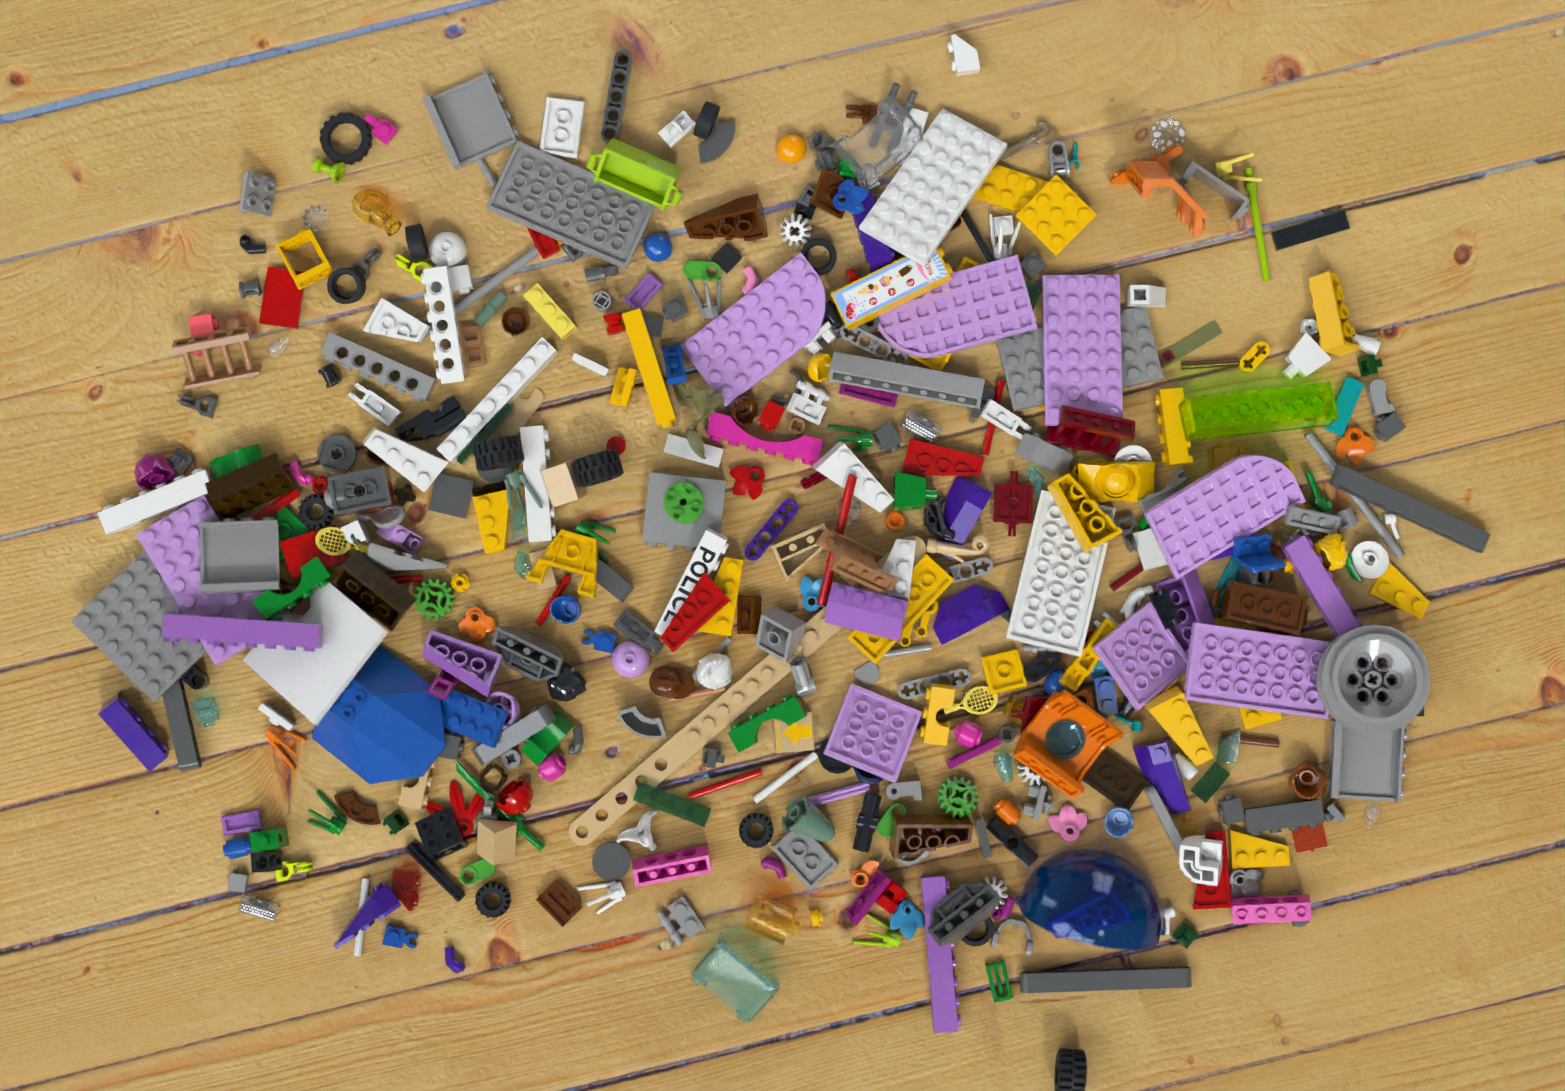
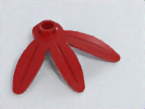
(458, 806)

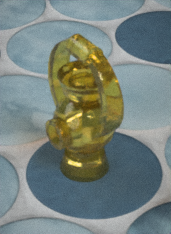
(379, 213)

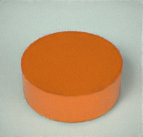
(895, 520)

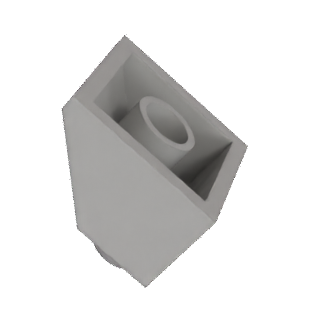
(779, 633)

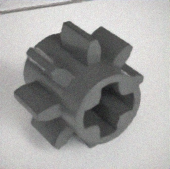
(826, 160)

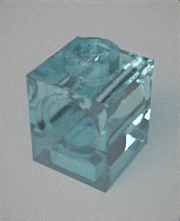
(205, 712)

